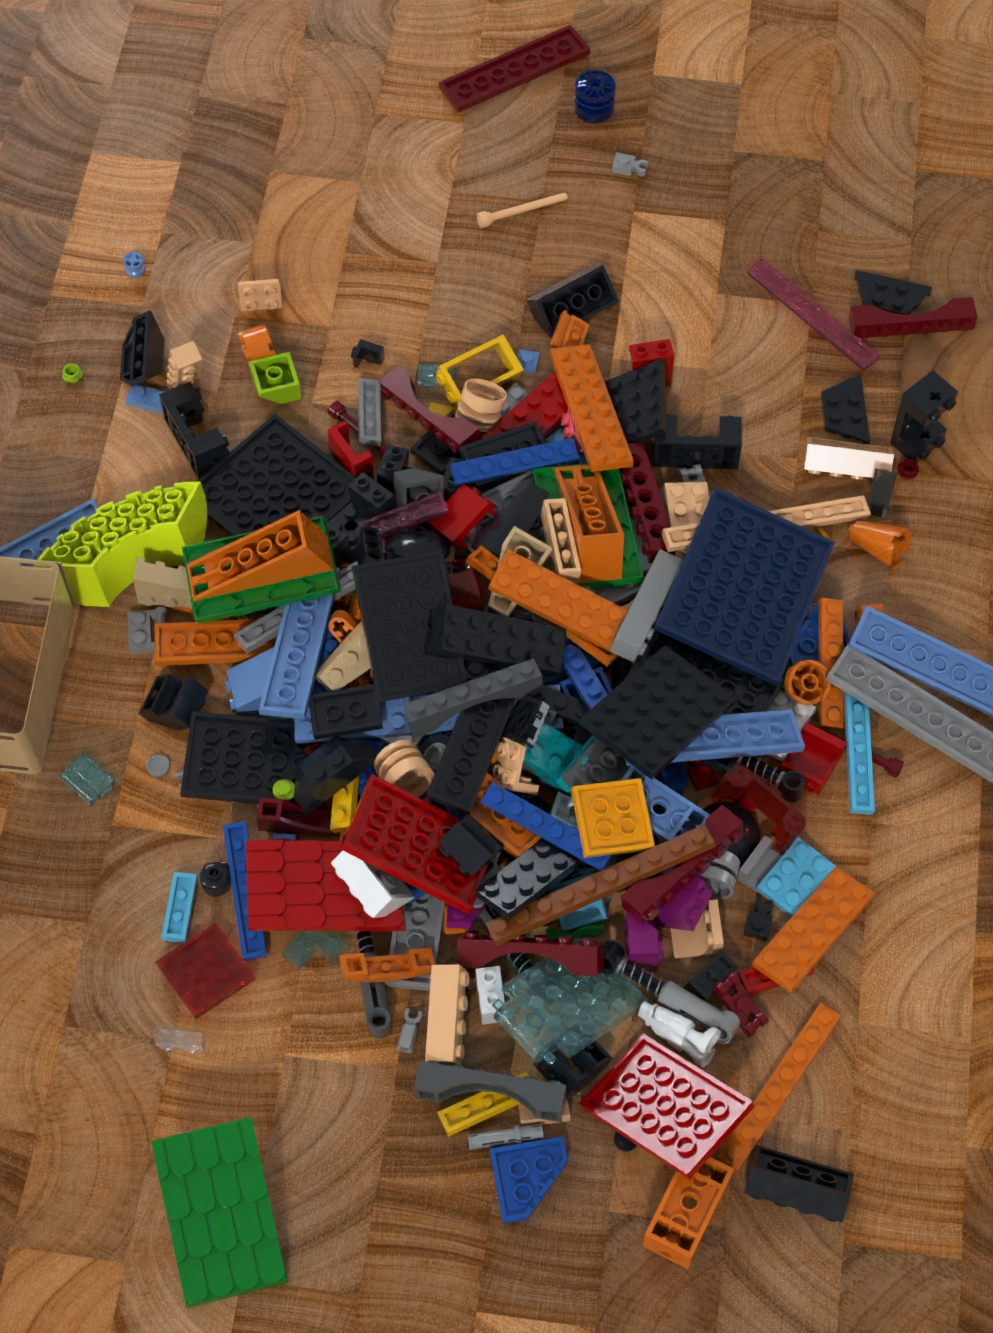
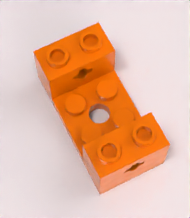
(678, 1230)

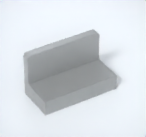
(758, 864)

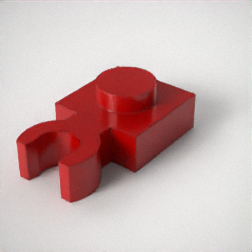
(701, 775)

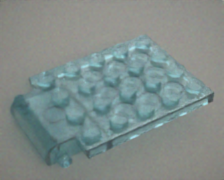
(563, 1010)

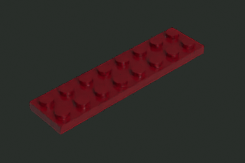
(514, 68)

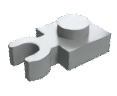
(626, 164)

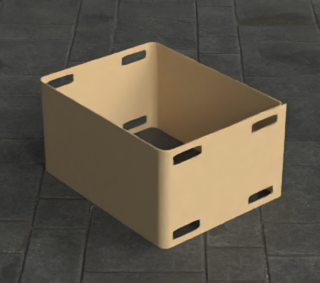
(23, 585)

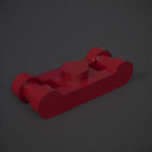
(740, 1004)

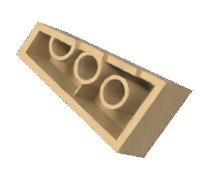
(161, 584)
(345, 662)

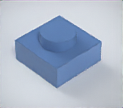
(529, 360)

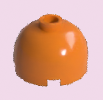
(806, 682)

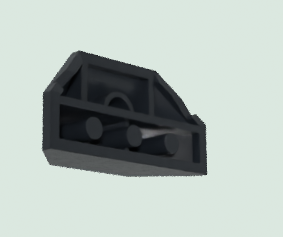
(142, 350)
(330, 770)

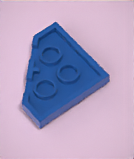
(808, 640)
(525, 1175)

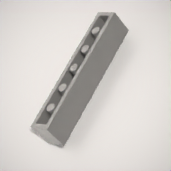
(646, 607)

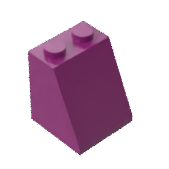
(687, 906)

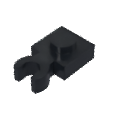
(759, 922)

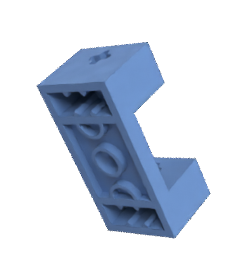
(679, 813)

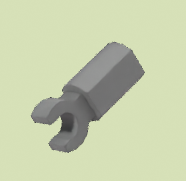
(409, 1032)

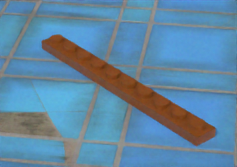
(602, 884)

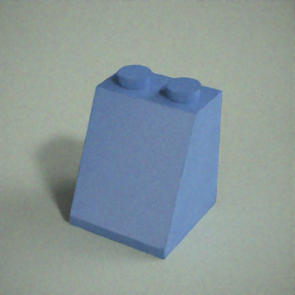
(247, 684)

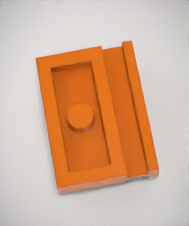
(569, 331)

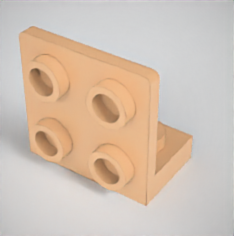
(260, 294)
(509, 766)
(704, 940)

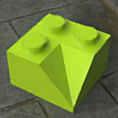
(275, 378)

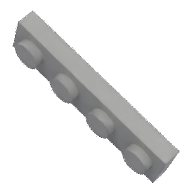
(369, 412)

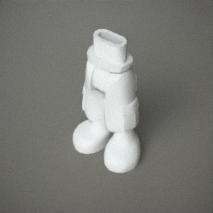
(680, 1032)

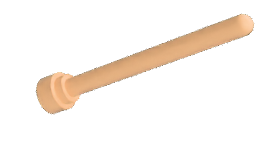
(486, 218)

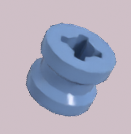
(132, 259)

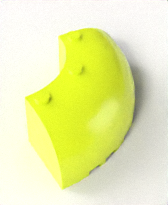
(104, 548)

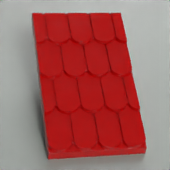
(298, 890)

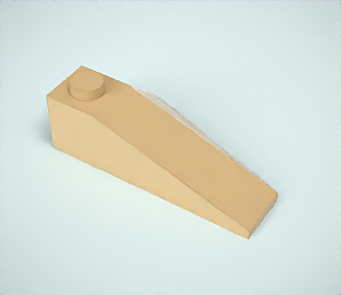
(528, 547)

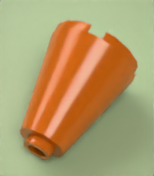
(881, 541)

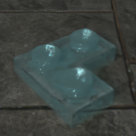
(311, 942)

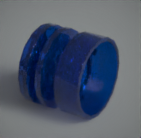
(594, 96)

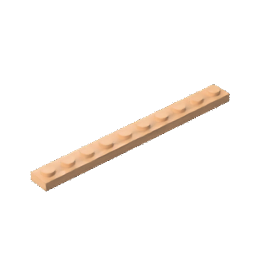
(805, 516)

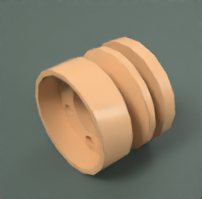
(481, 403)
(404, 767)

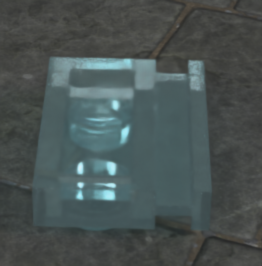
(87, 779)

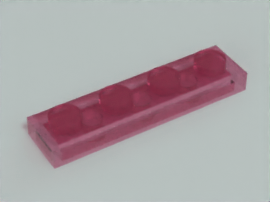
(408, 515)

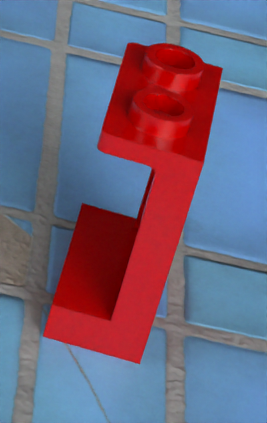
(651, 351)
(343, 454)
(465, 512)
(818, 758)

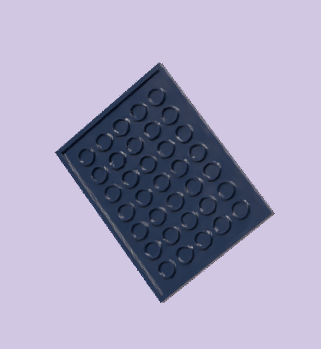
(745, 586)

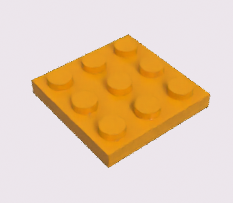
(612, 818)

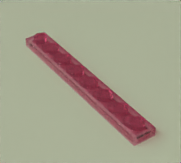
(813, 314)

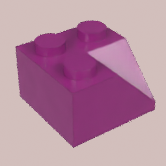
(643, 943)

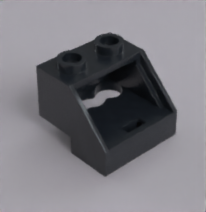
(189, 698)
(470, 845)
(589, 1064)

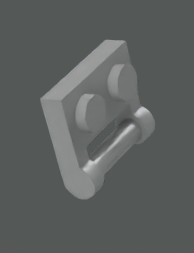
(140, 629)

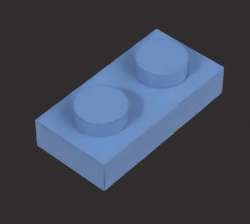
(144, 398)

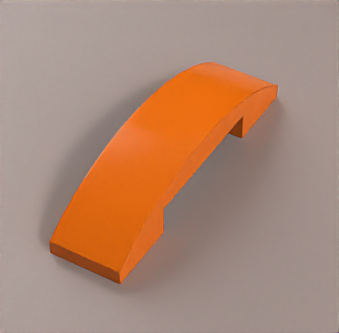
(387, 968)

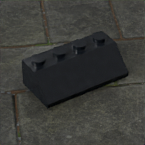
(579, 295)
(799, 1184)

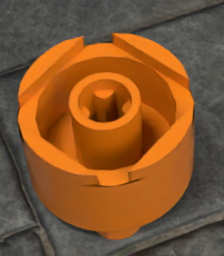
(256, 343)

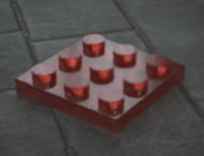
(205, 970)

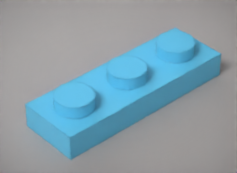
(179, 907)

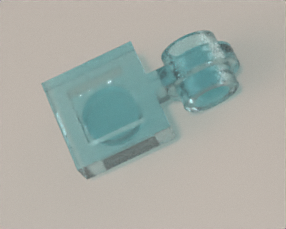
(427, 374)

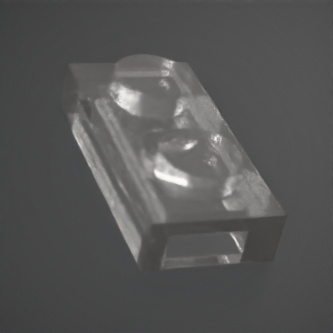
(188, 1041)

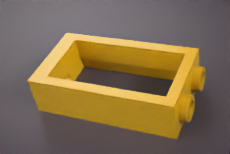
(505, 353)

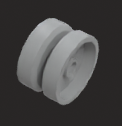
(721, 875)

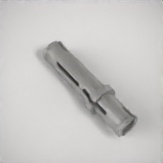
(505, 1136)

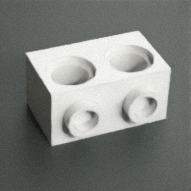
(489, 990)

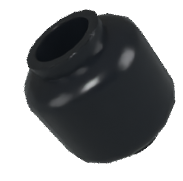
(215, 879)

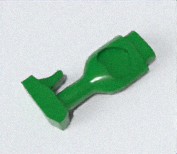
(589, 931)

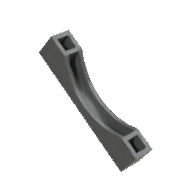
(512, 682)
(441, 1082)

